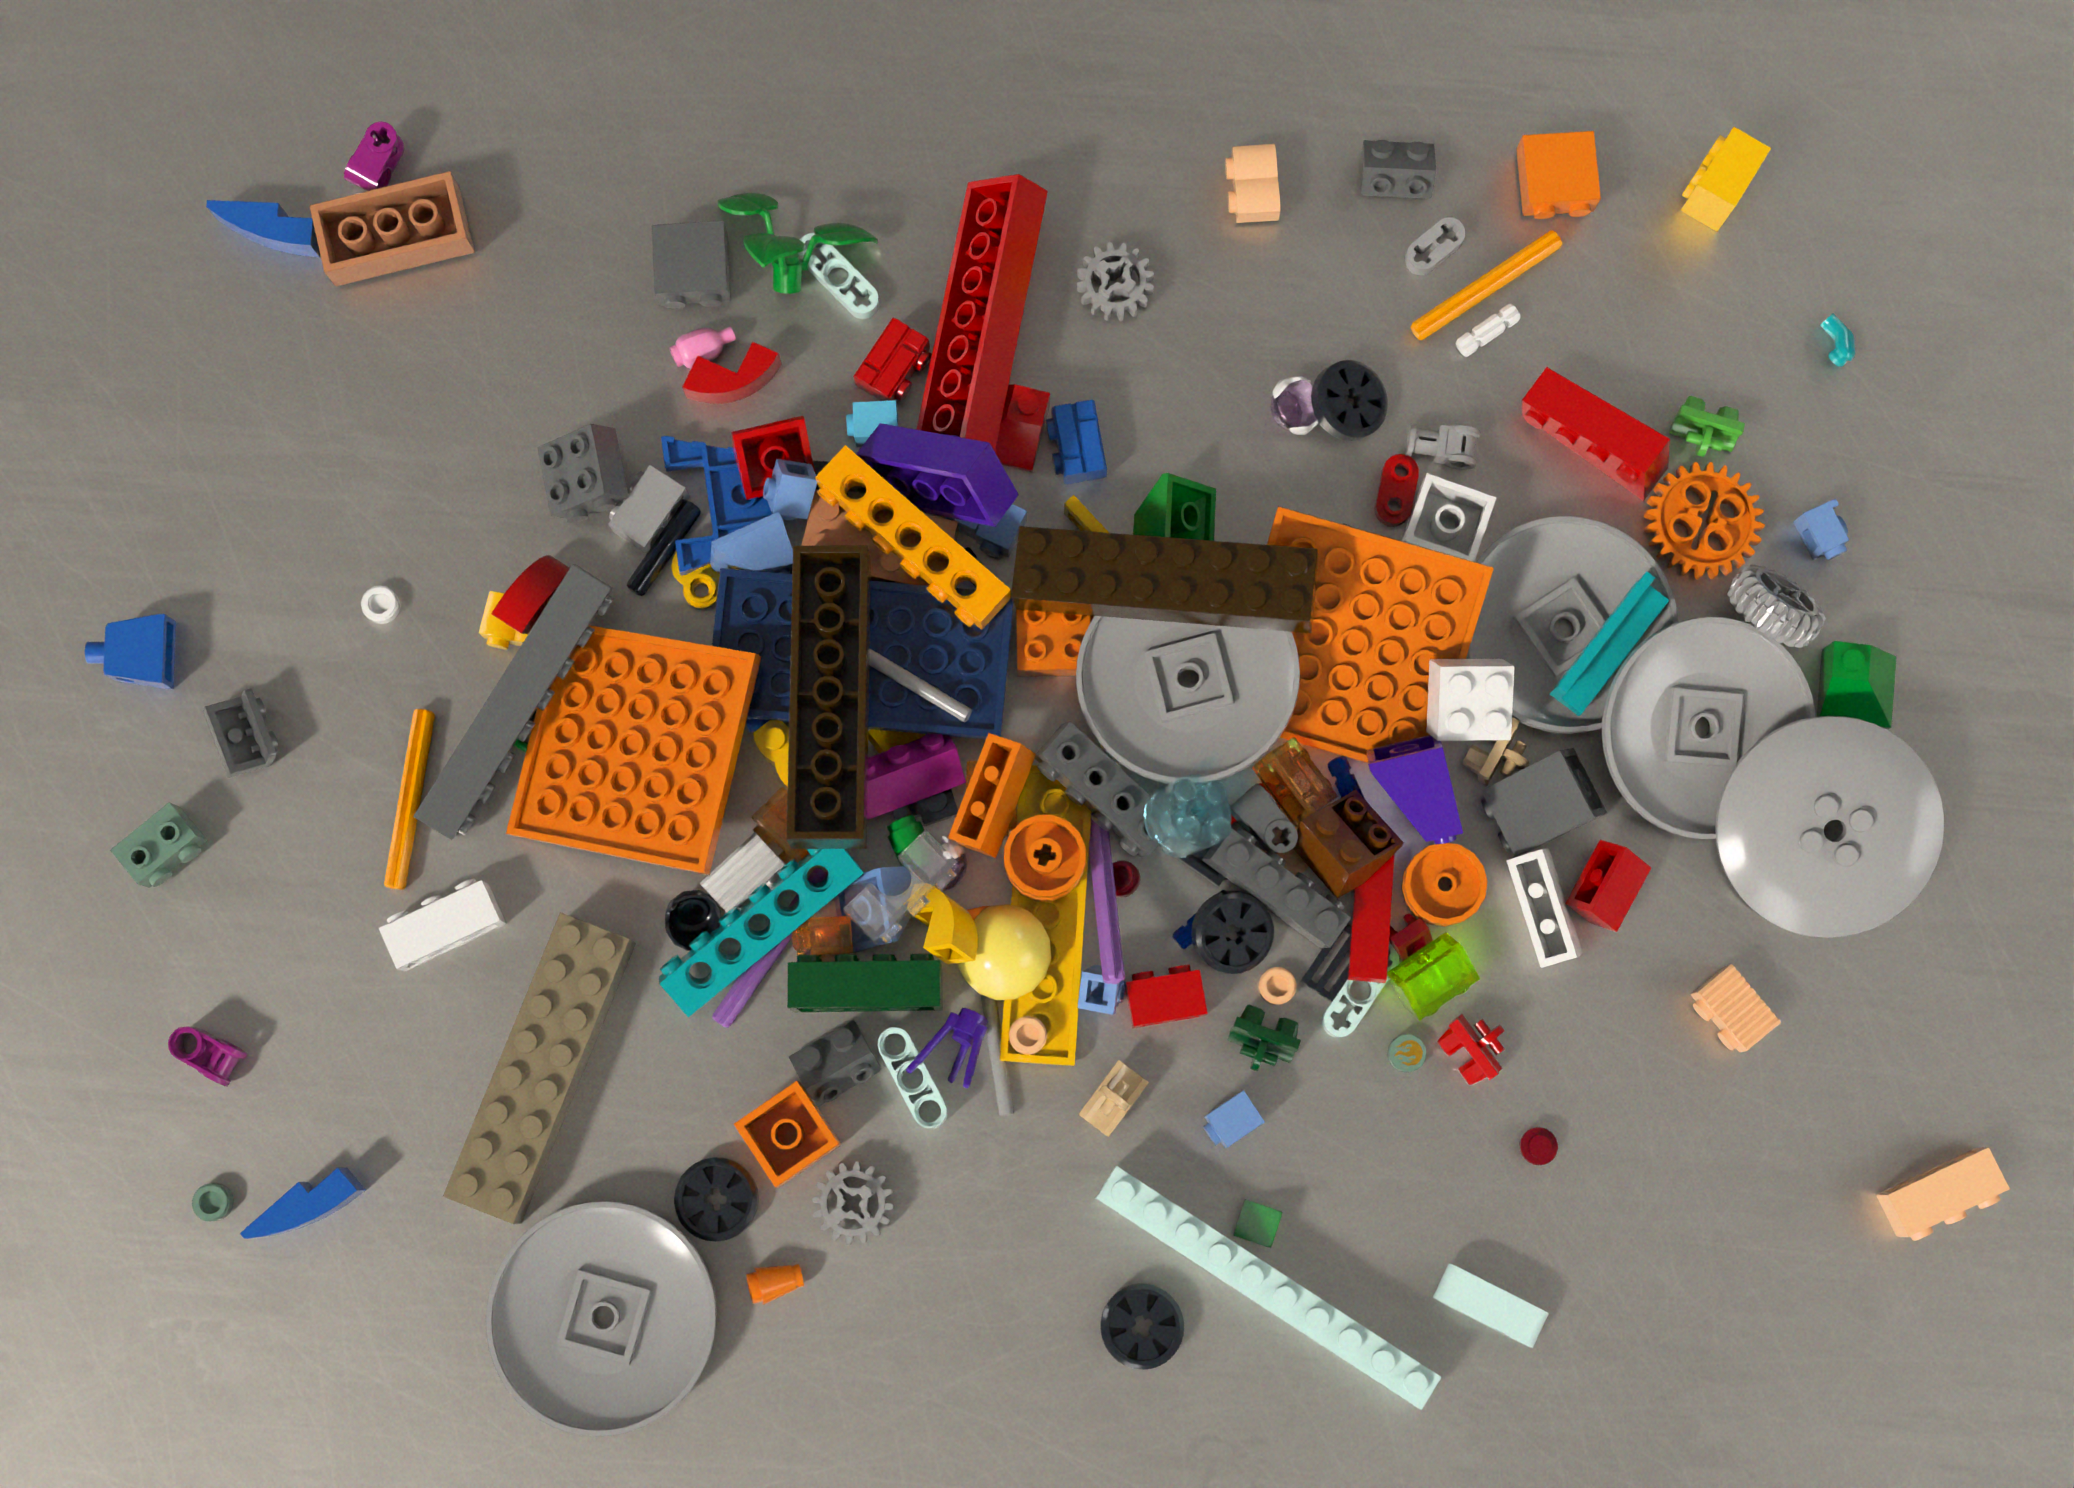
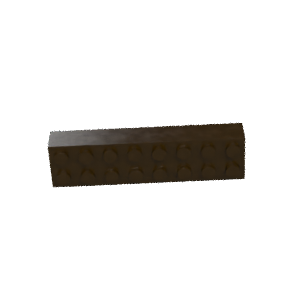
(1165, 579)
(829, 697)

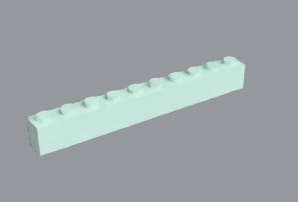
(1268, 1288)

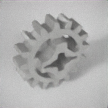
(1105, 271)
(840, 1214)

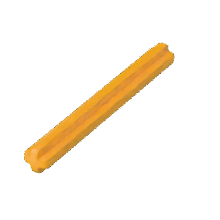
(1486, 285)
(409, 799)

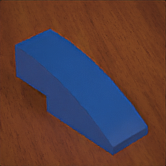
(268, 226)
(306, 1204)

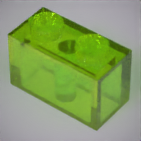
(1433, 976)

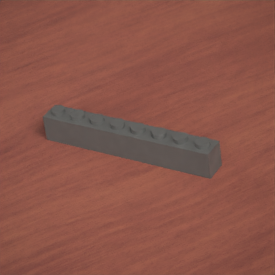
(513, 702)

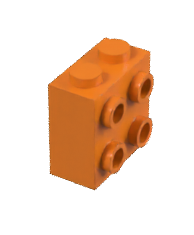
(1558, 174)
(1049, 642)

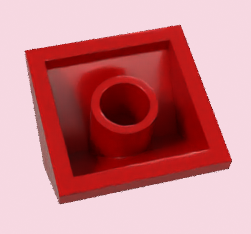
(760, 447)

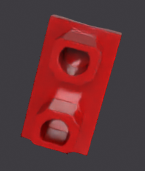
(1463, 1035)

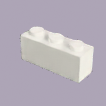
(1544, 907)
(441, 924)

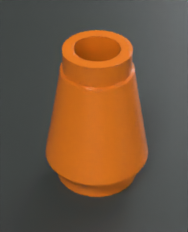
(773, 1282)

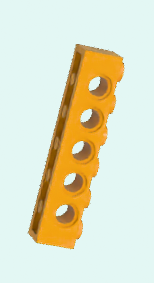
(850, 470)

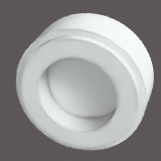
(380, 604)

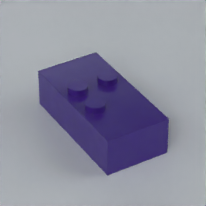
(941, 473)

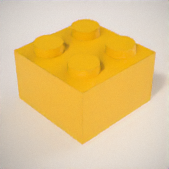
(1723, 177)

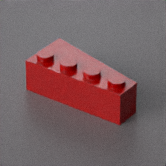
(1598, 432)

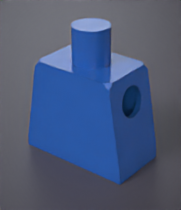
(137, 651)

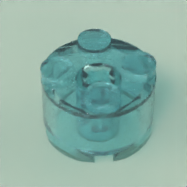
(1188, 815)

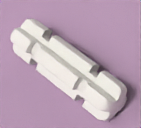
(1488, 330)

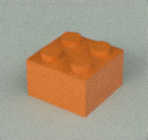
(787, 1134)

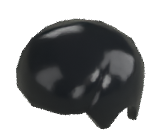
(690, 916)

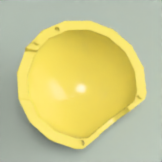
(1010, 953)

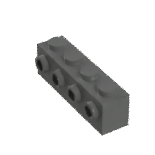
(1099, 785)
(1282, 893)

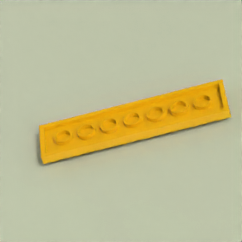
(1058, 993)

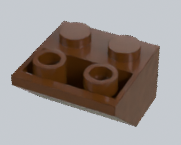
(1345, 843)

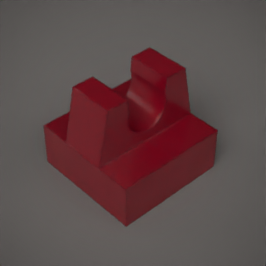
(1410, 938)

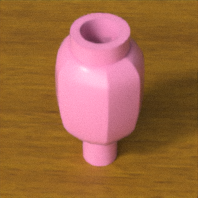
(700, 342)

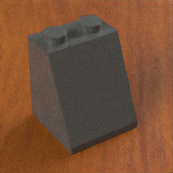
(1542, 802)

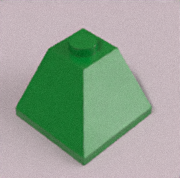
(1177, 510)
(1857, 683)

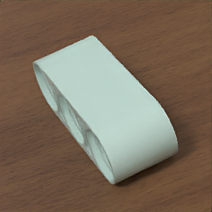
(897, 1066)
(1490, 1305)

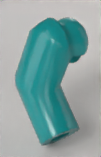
(1843, 340)

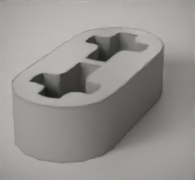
(1439, 252)

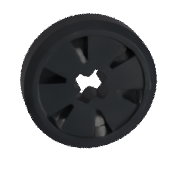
(1341, 418)
(1253, 939)
(699, 1216)
(1120, 1316)

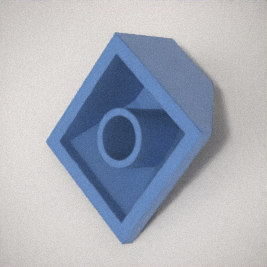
(756, 547)
(889, 881)

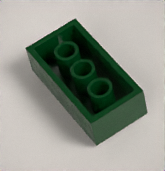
(865, 985)

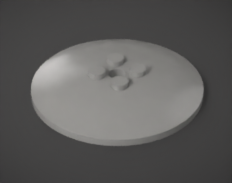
(1552, 573)
(1669, 682)
(1170, 731)
(1777, 814)
(546, 1330)

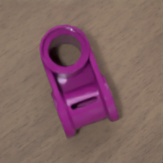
(374, 164)
(212, 1056)

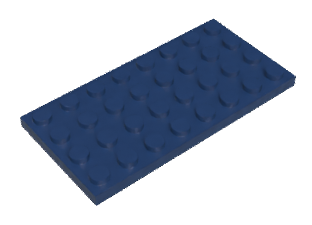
(904, 628)

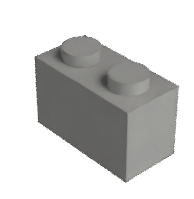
(648, 509)

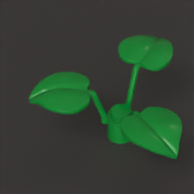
(784, 249)

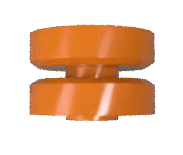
(1039, 836)
(1438, 906)

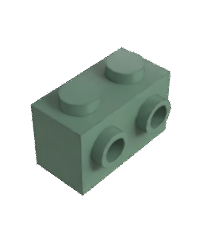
(159, 846)

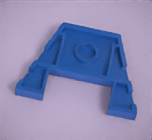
(725, 496)

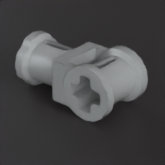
(1444, 444)

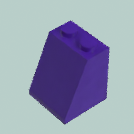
(1420, 785)

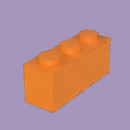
(992, 795)

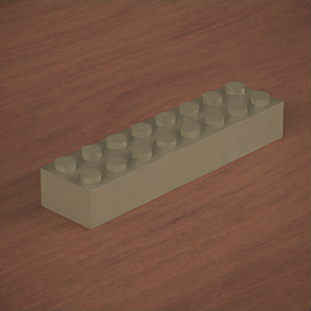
(539, 1069)

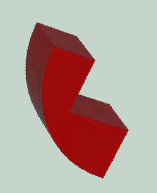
(718, 385)
(530, 594)

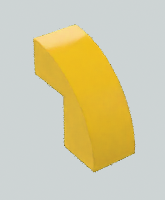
(950, 929)

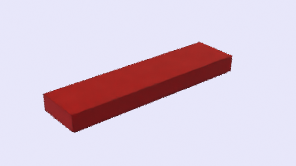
(1371, 926)

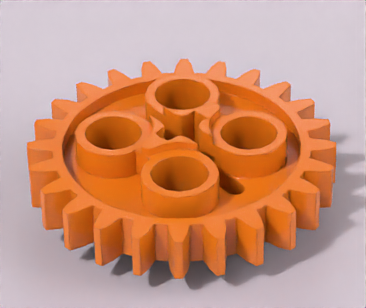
(1734, 533)

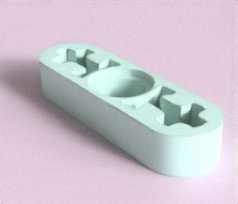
(863, 287)
(1352, 1017)

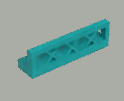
(1610, 645)

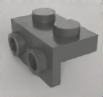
(1398, 169)
(241, 734)
(835, 1063)

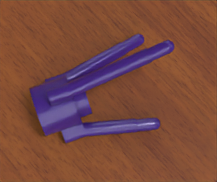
(969, 1031)

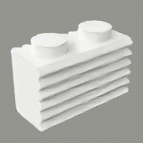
(742, 873)

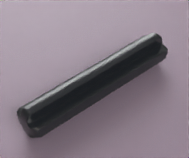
(663, 548)

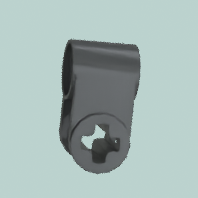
(1260, 815)

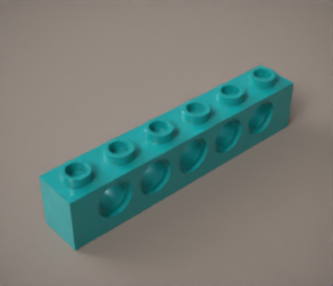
(693, 992)

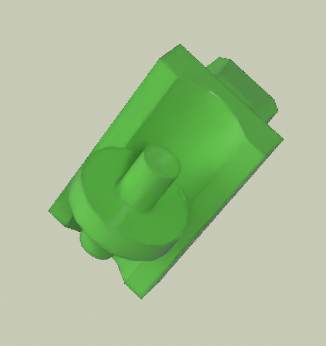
(1705, 428)

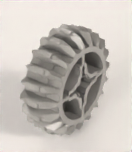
(1776, 606)

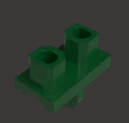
(1262, 1042)

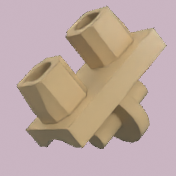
(1486, 763)
(1113, 1098)

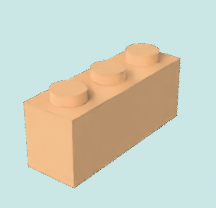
(1943, 1193)

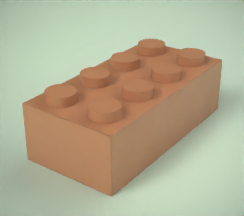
(392, 229)
(830, 527)

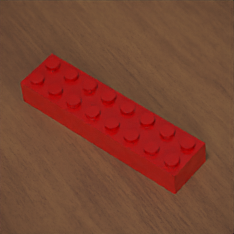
(983, 308)

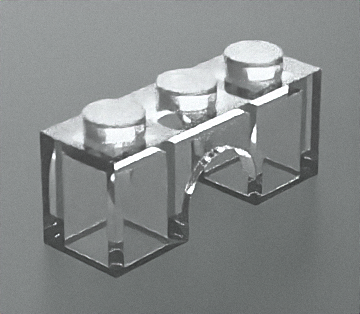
(879, 913)

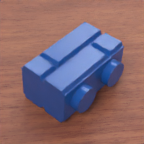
(1078, 442)

